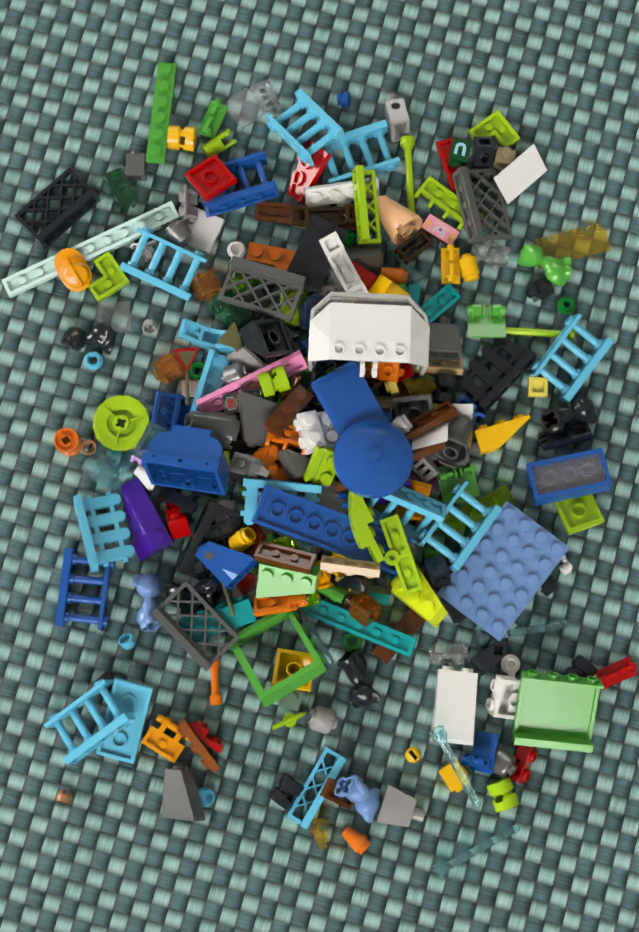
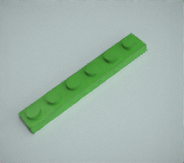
(161, 113)

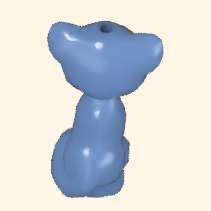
(148, 587)
(365, 799)

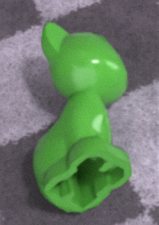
(556, 270)

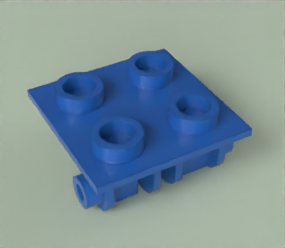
(483, 752)

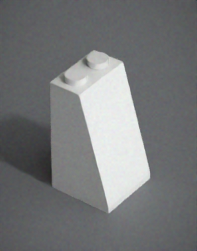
(455, 704)

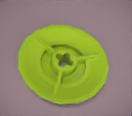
(106, 422)

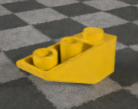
(495, 436)

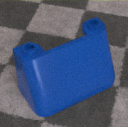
(348, 397)

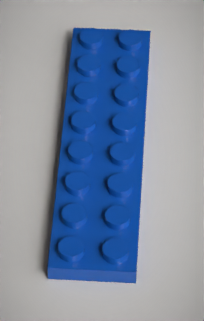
(314, 525)

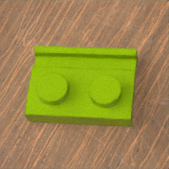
(320, 467)

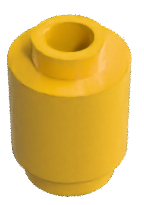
(468, 267)
(242, 539)

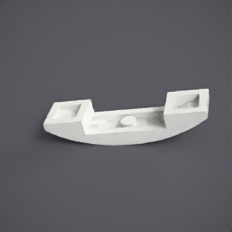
(342, 264)

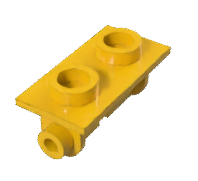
(449, 265)

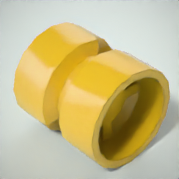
(175, 135)

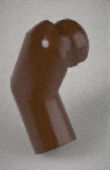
(295, 381)

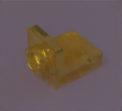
(420, 386)
(320, 836)

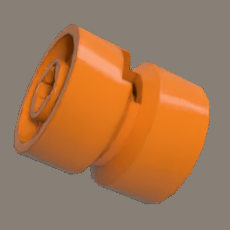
(68, 442)

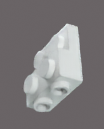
(315, 430)
(503, 697)

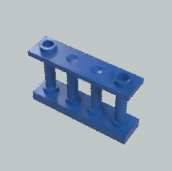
(249, 195)
(65, 596)

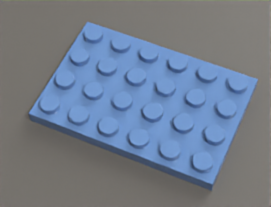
(504, 571)

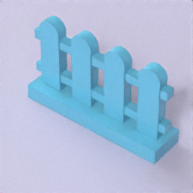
(291, 487)
(102, 538)

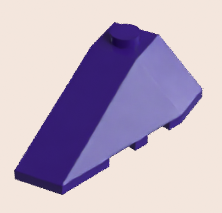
(145, 525)

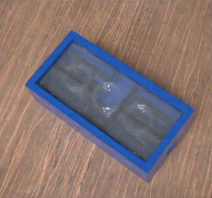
(568, 476)

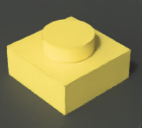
(392, 387)
(537, 387)

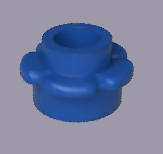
(344, 99)

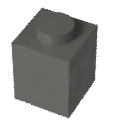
(136, 166)

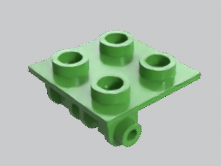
(486, 321)
(450, 477)

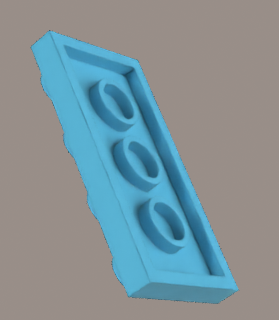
(134, 699)

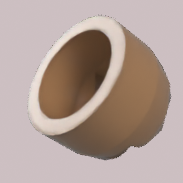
(92, 450)
(64, 798)

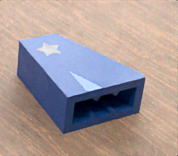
(225, 563)

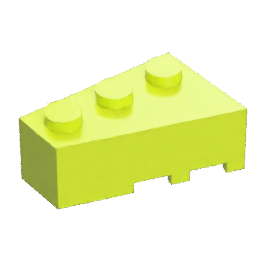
(422, 602)

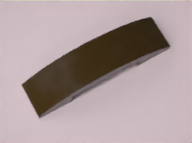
(341, 216)

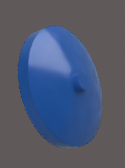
(373, 459)

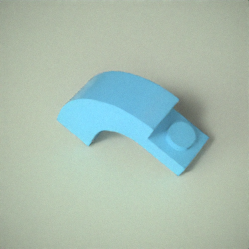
(203, 336)

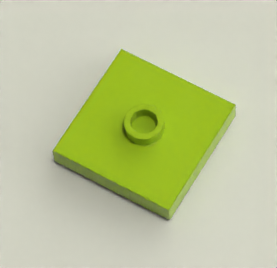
(579, 513)

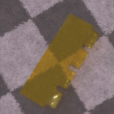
(578, 245)

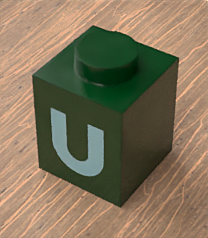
(459, 152)

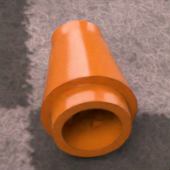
(397, 275)
(356, 840)

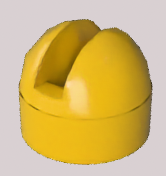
(409, 758)

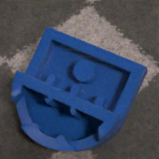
(169, 410)

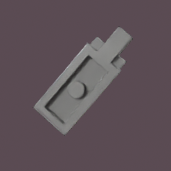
(247, 466)

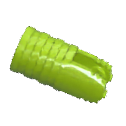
(216, 146)

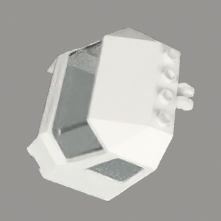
(369, 330)

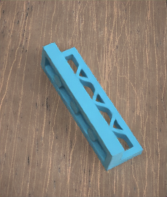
(211, 376)
(310, 813)

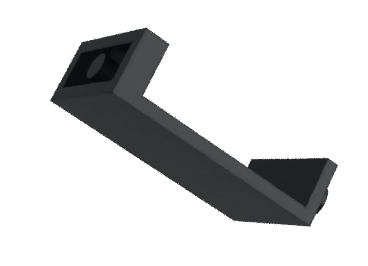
(310, 257)

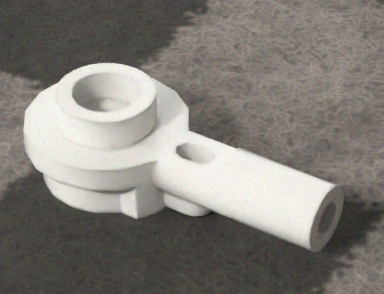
(236, 249)
(510, 664)

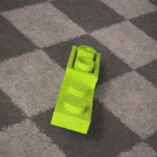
(359, 517)

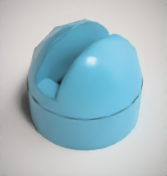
(127, 641)

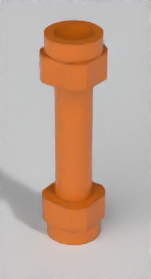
(215, 698)

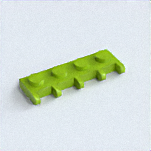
(442, 198)

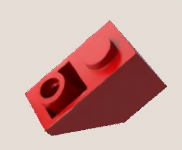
(177, 522)

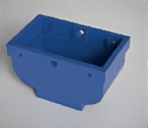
(185, 458)

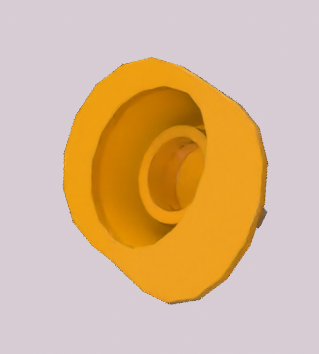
(73, 269)

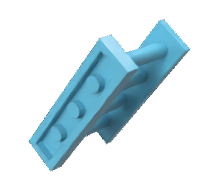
(313, 111)
(360, 137)
(149, 274)
(589, 360)
(414, 503)
(478, 529)
(105, 729)

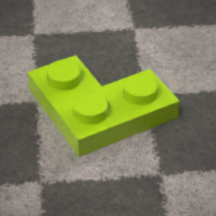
(496, 127)
(112, 279)

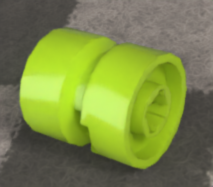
(273, 381)
(502, 793)

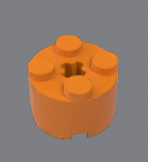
(269, 456)

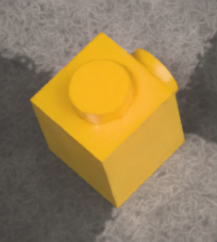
(450, 778)

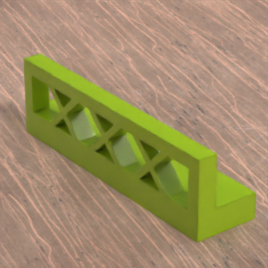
(361, 205)

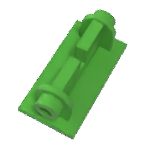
(213, 119)

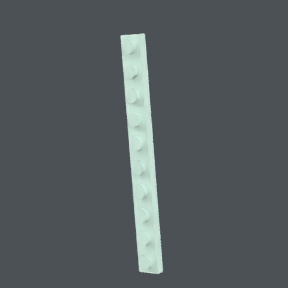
(92, 248)

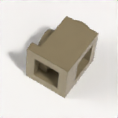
(505, 156)

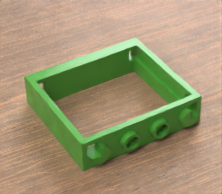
(290, 683)

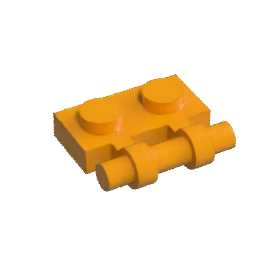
(161, 742)

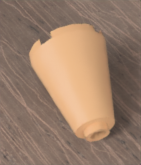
(397, 220)

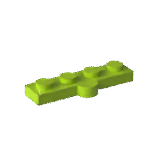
(401, 554)

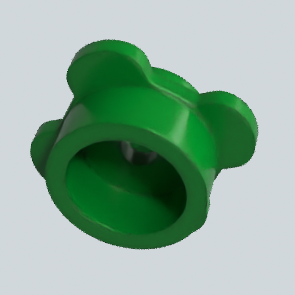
(349, 239)

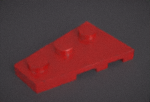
(305, 174)

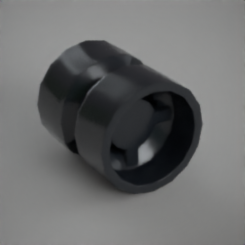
(448, 383)
(581, 667)
(286, 791)

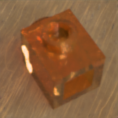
(205, 285)
(167, 368)
(364, 609)

